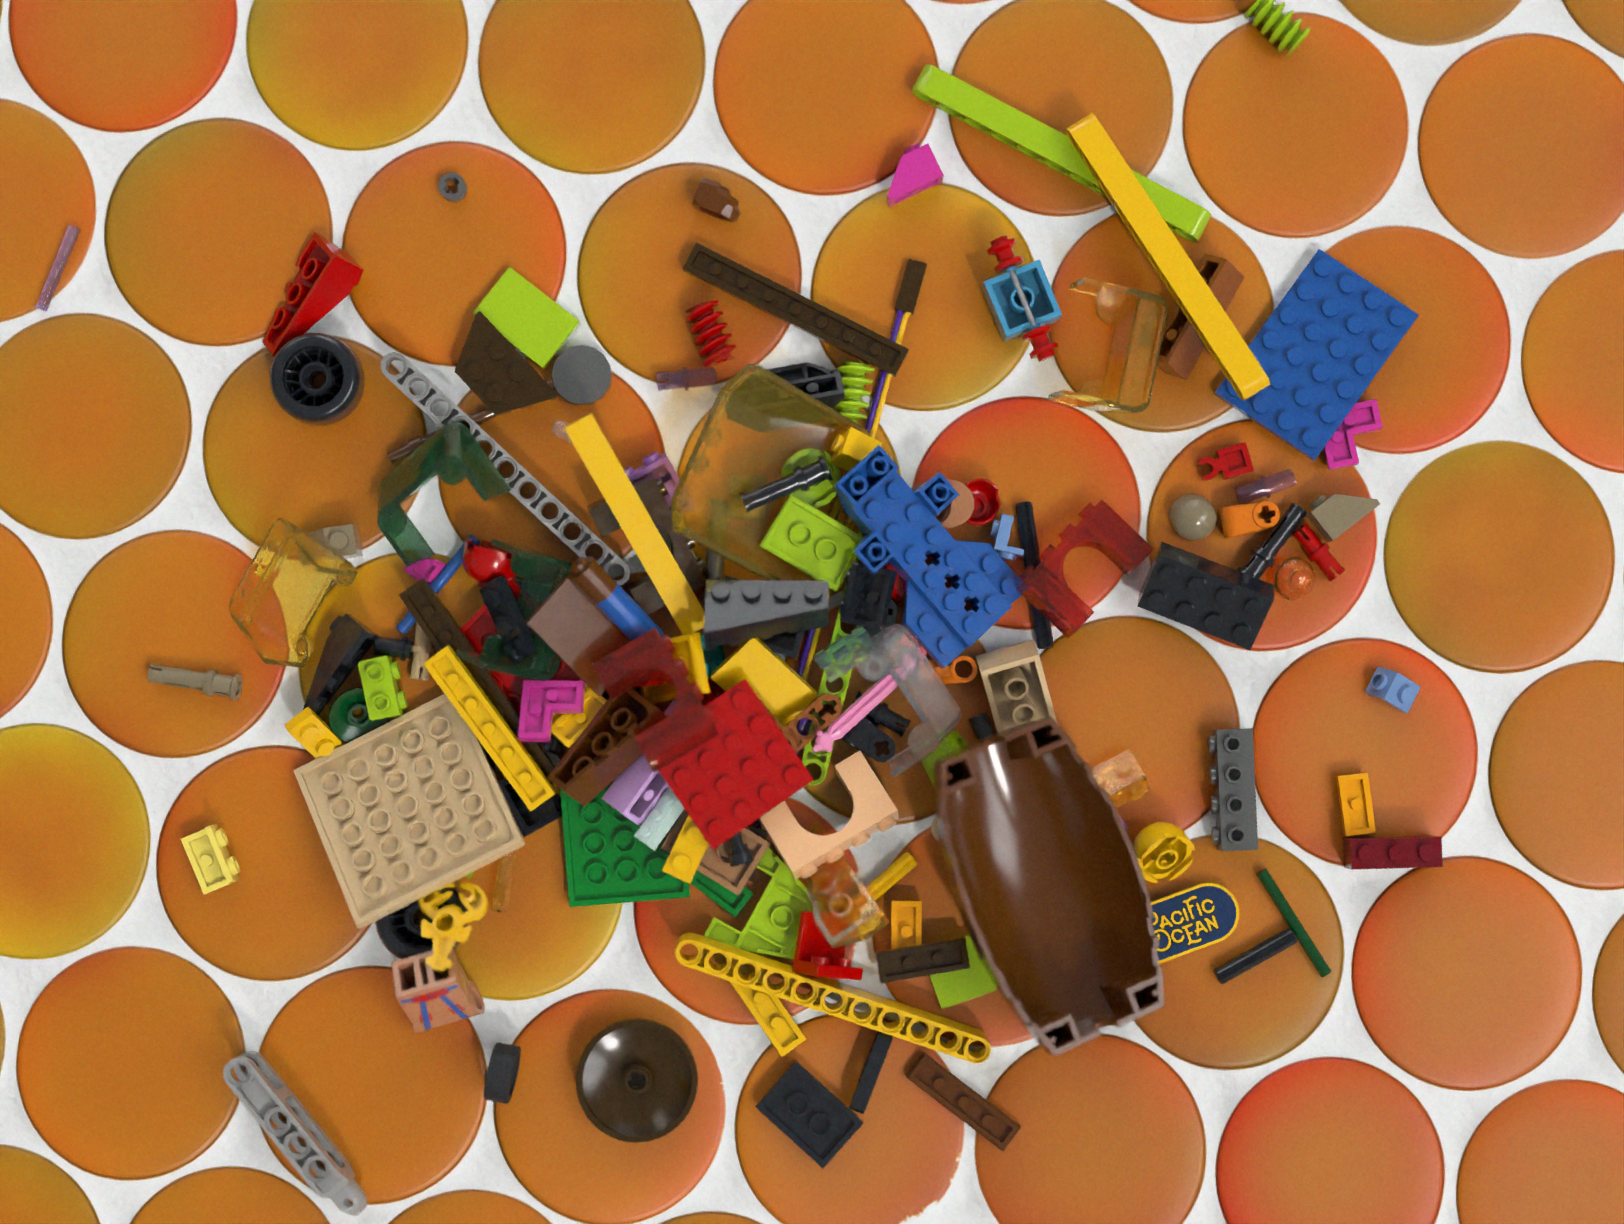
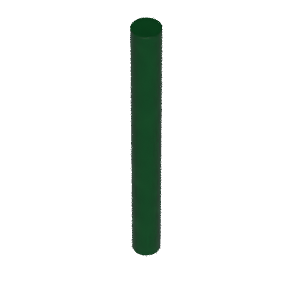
(1293, 922)

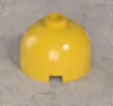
(1163, 851)

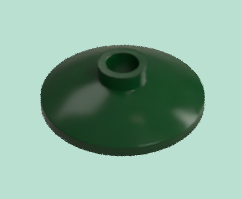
(351, 726)

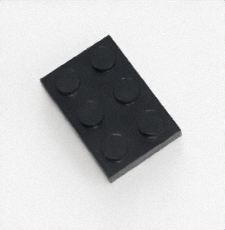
(809, 1114)

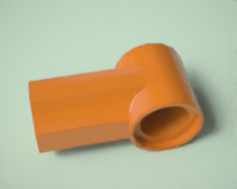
(948, 673)

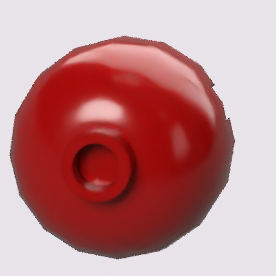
(486, 562)

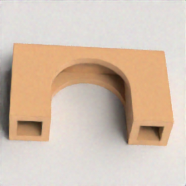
(871, 813)

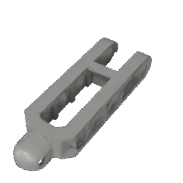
(267, 1096)

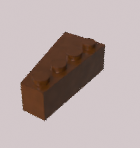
(605, 746)

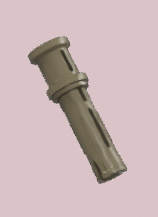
(208, 682)

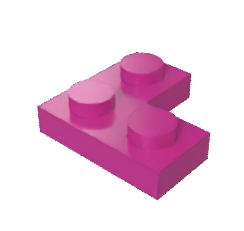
(1341, 448)
(543, 699)

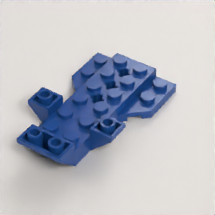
(903, 528)

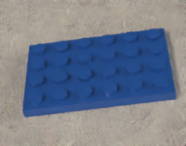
(1320, 353)

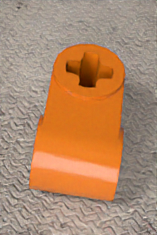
(1243, 519)

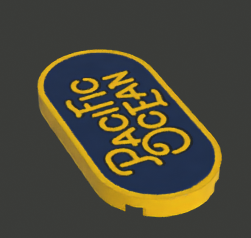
(1193, 919)

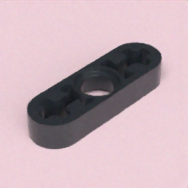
(870, 1072)

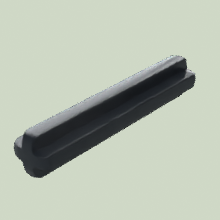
(1255, 956)

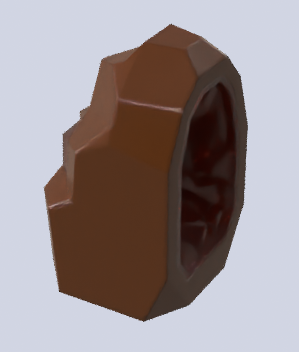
(716, 201)

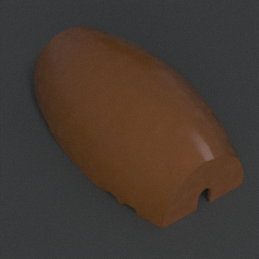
(1047, 884)

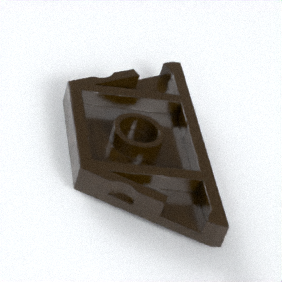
(499, 371)

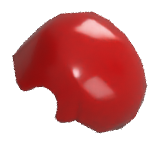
(985, 501)

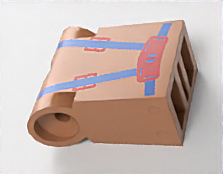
(435, 996)

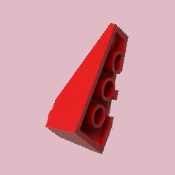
(320, 285)

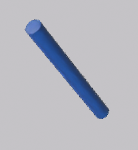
(438, 583)

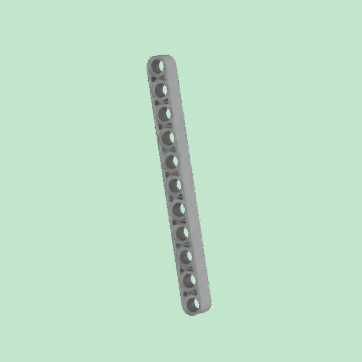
(499, 456)

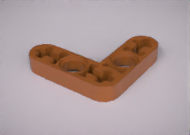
(790, 731)

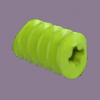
(1278, 23)
(853, 383)

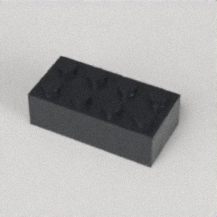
(1206, 596)

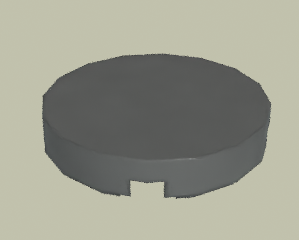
(582, 375)

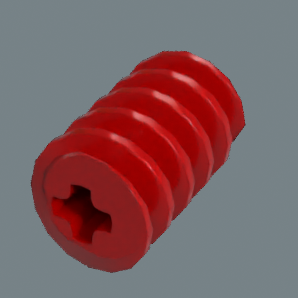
(710, 333)

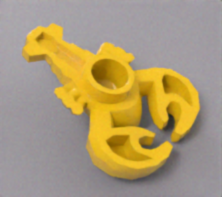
(449, 921)

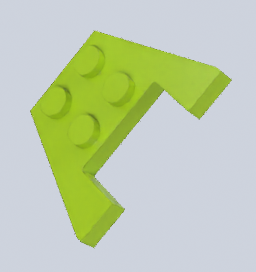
(776, 917)

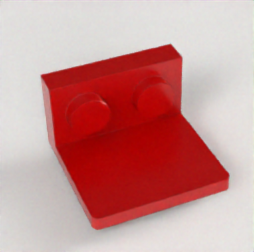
(817, 957)

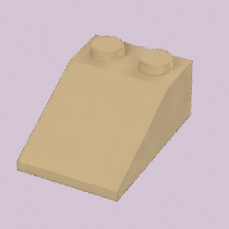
(1015, 685)

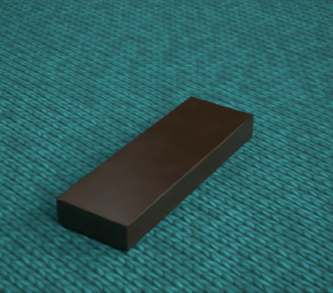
(922, 960)

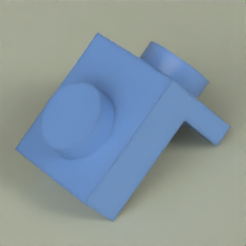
(1001, 532)
(1393, 689)

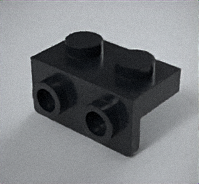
(867, 597)

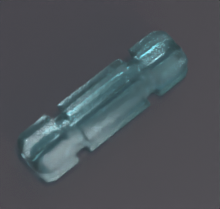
(841, 647)

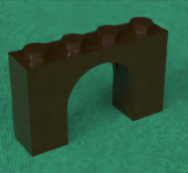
(652, 496)

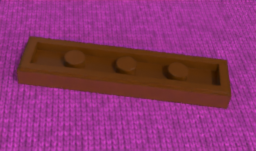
(963, 1101)

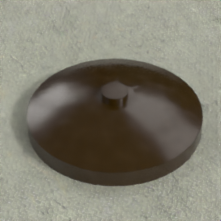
(637, 1080)

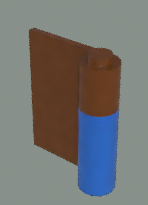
(589, 620)

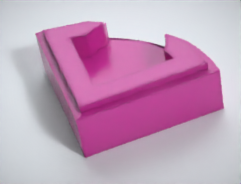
(425, 569)

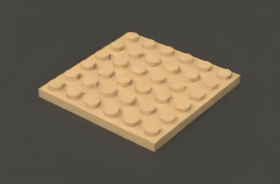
(407, 809)

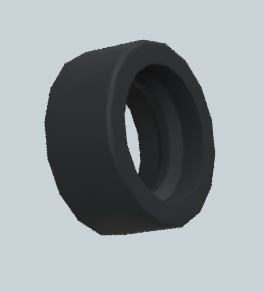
(502, 1073)

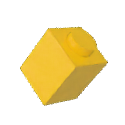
(851, 448)

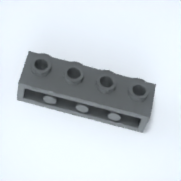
(1233, 789)

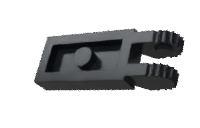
(508, 619)

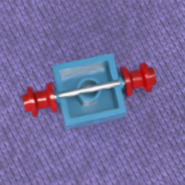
(1021, 299)

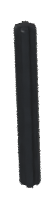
(1031, 552)

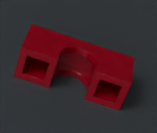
(1392, 852)

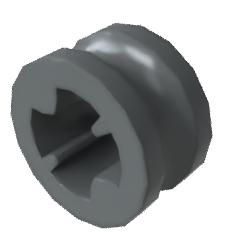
(443, 188)

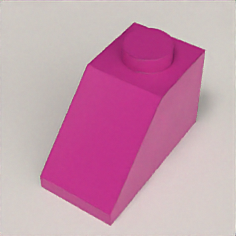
(914, 174)

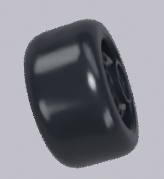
(300, 363)
(403, 935)

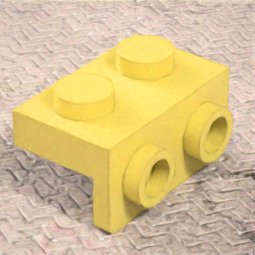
(211, 858)

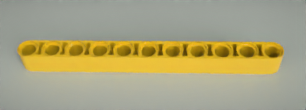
(1167, 257)
(842, 1009)

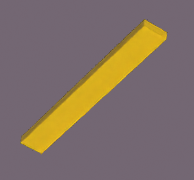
(636, 523)

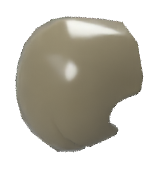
(1192, 516)

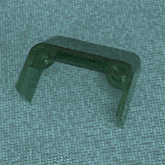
(451, 455)
(541, 577)

